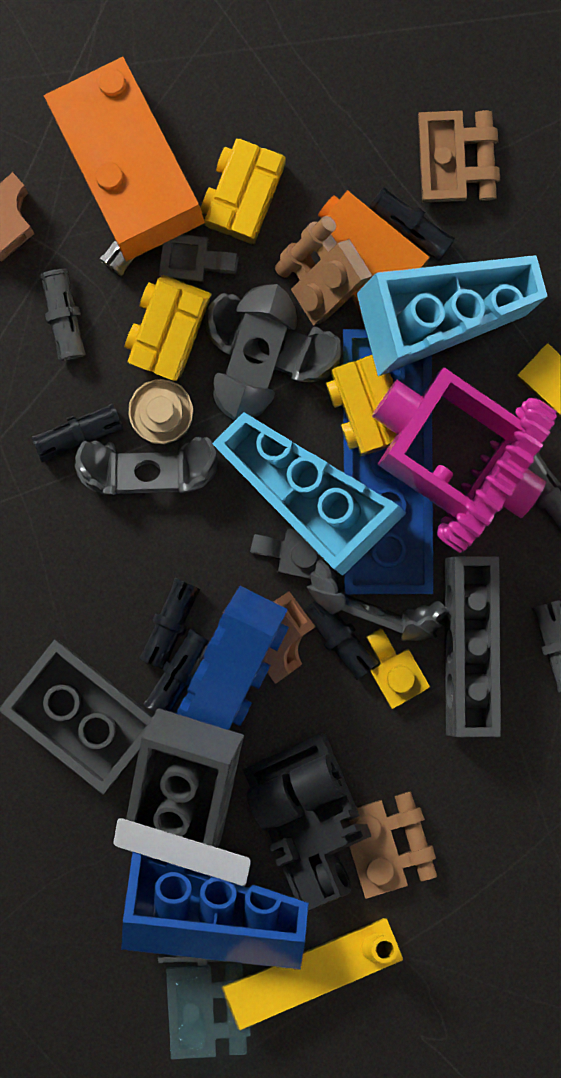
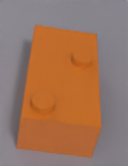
(124, 159)

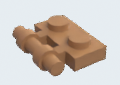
(443, 156)
(329, 282)
(377, 857)

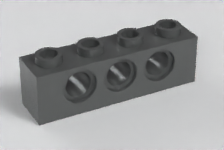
(472, 647)

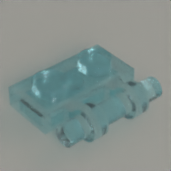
(192, 1012)

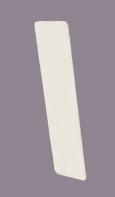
(181, 851)

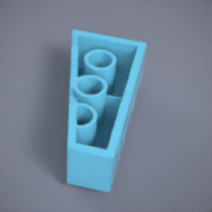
(439, 306)
(318, 500)

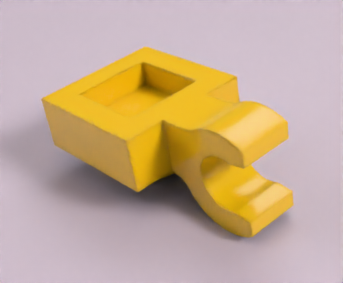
(398, 673)

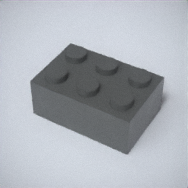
(78, 716)
(184, 777)

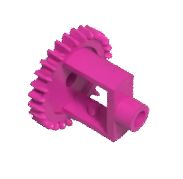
(504, 477)

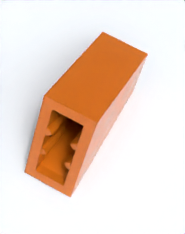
(374, 239)

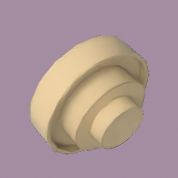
(161, 411)

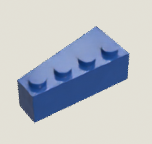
(234, 660)
(210, 918)

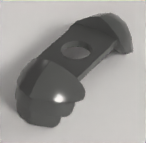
(303, 356)
(244, 387)
(114, 473)
(412, 624)

